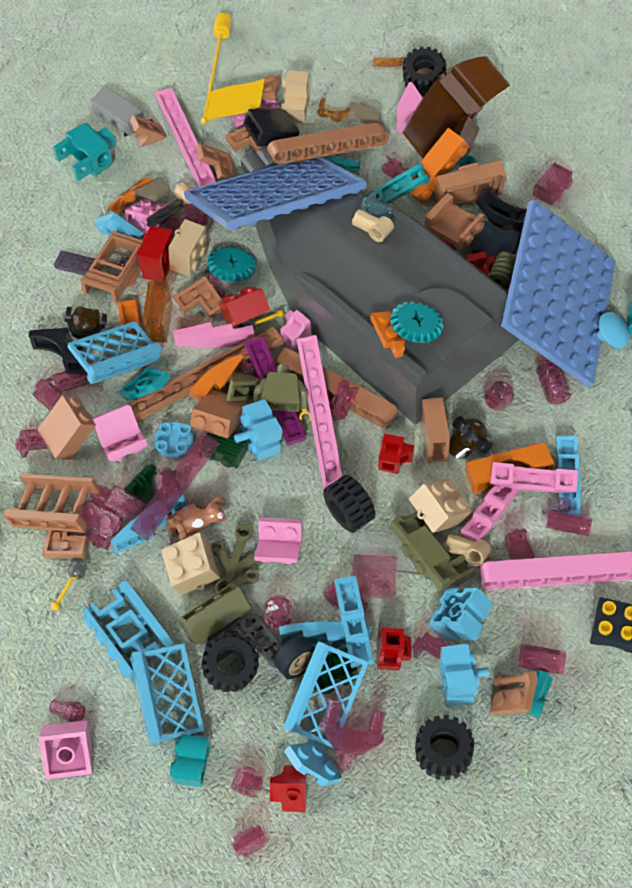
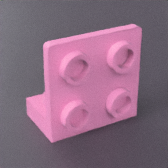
(138, 212)
(279, 540)

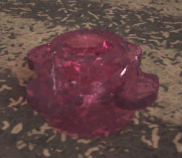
(247, 368)

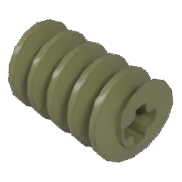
(503, 269)

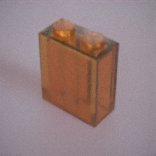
(157, 311)

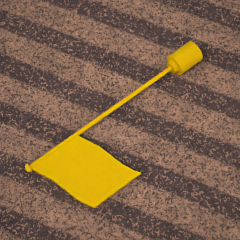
(234, 98)

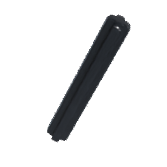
(164, 213)

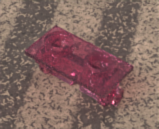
(393, 167)
(341, 405)

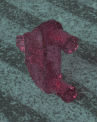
(347, 741)

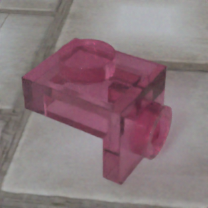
(429, 644)

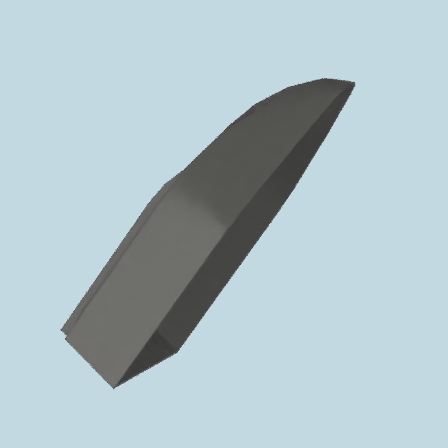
(344, 276)

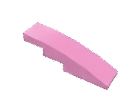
(207, 337)
(489, 512)

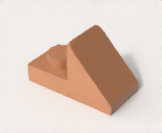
(146, 131)

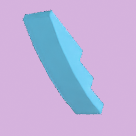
(568, 459)
(127, 538)
(353, 619)
(317, 631)

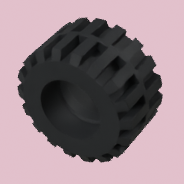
(423, 59)
(349, 503)
(243, 648)
(444, 729)

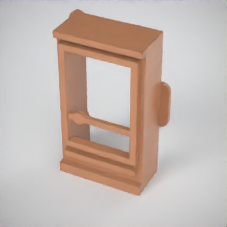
(469, 181)
(114, 284)

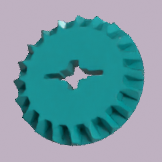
(221, 267)
(405, 326)

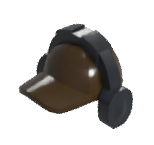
(84, 321)
(467, 437)

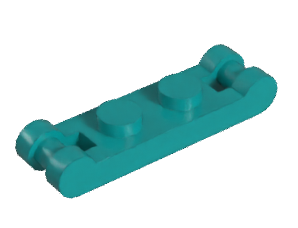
(401, 184)

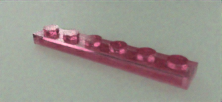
(175, 486)

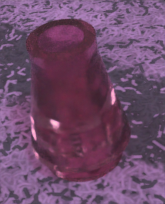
(68, 710)

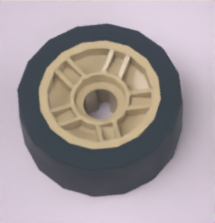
(294, 657)

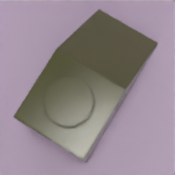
(242, 387)

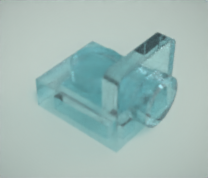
(375, 208)

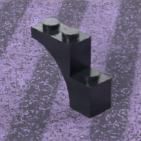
(500, 212)
(57, 341)

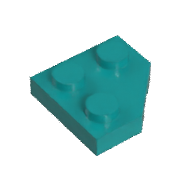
(144, 383)

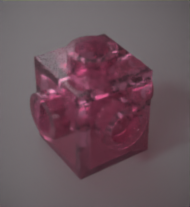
(194, 215)

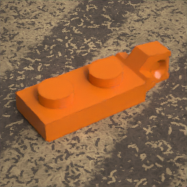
(127, 197)
(386, 333)

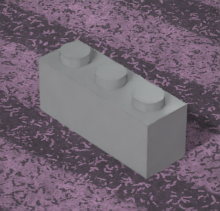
(114, 110)

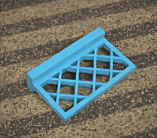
(122, 361)
(308, 683)
(147, 697)

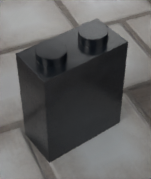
(269, 125)

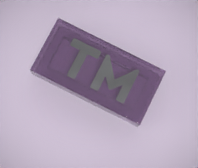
(73, 262)

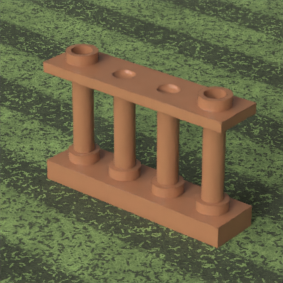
(55, 519)

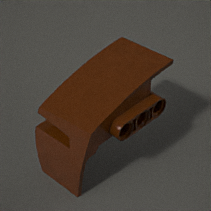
(454, 104)

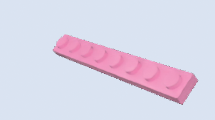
(184, 136)
(320, 410)

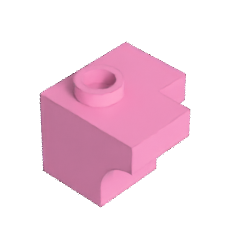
(296, 327)

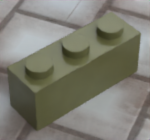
(214, 614)

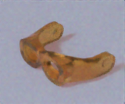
(341, 114)

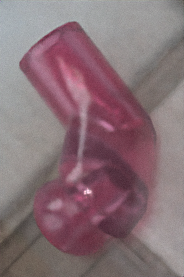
(214, 282)

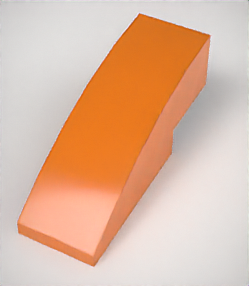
(215, 378)

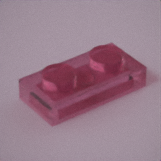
(66, 382)
(124, 502)

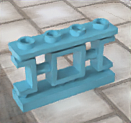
(142, 621)

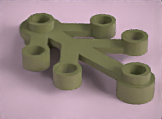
(233, 565)

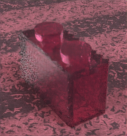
(553, 184)

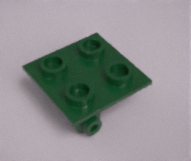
(142, 484)

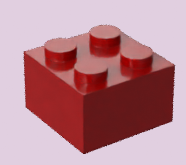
(154, 254)
(244, 306)

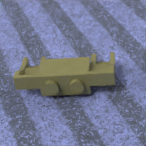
(427, 553)

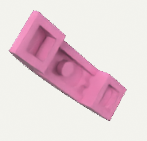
(534, 479)

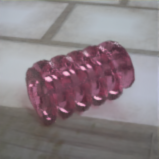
(553, 382)

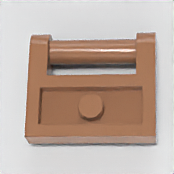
(513, 700)

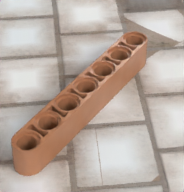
(327, 143)
(365, 404)

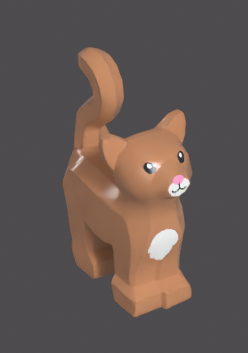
(195, 518)

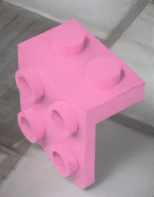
(119, 433)

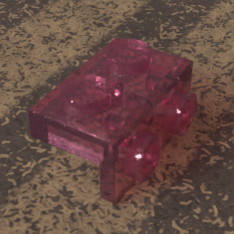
(542, 659)

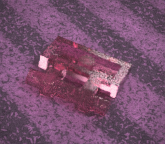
(101, 519)

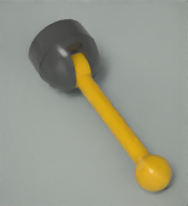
(279, 313)
(75, 572)

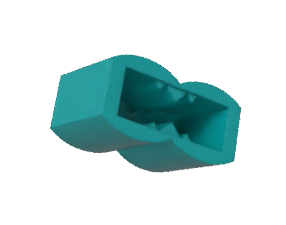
(190, 761)

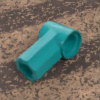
(543, 684)

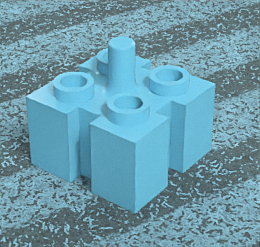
(260, 430)
(461, 614)
(459, 675)

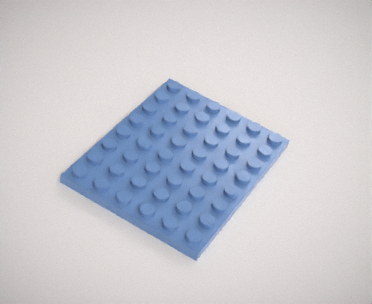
(273, 191)
(559, 293)

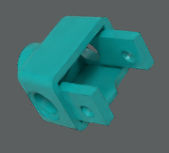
(88, 148)

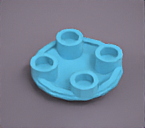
(613, 330)
(173, 439)

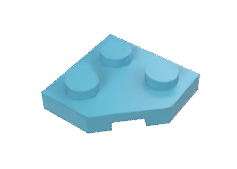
(115, 223)
(312, 758)

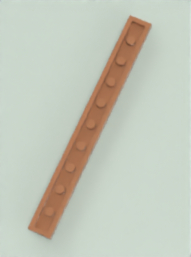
(180, 386)

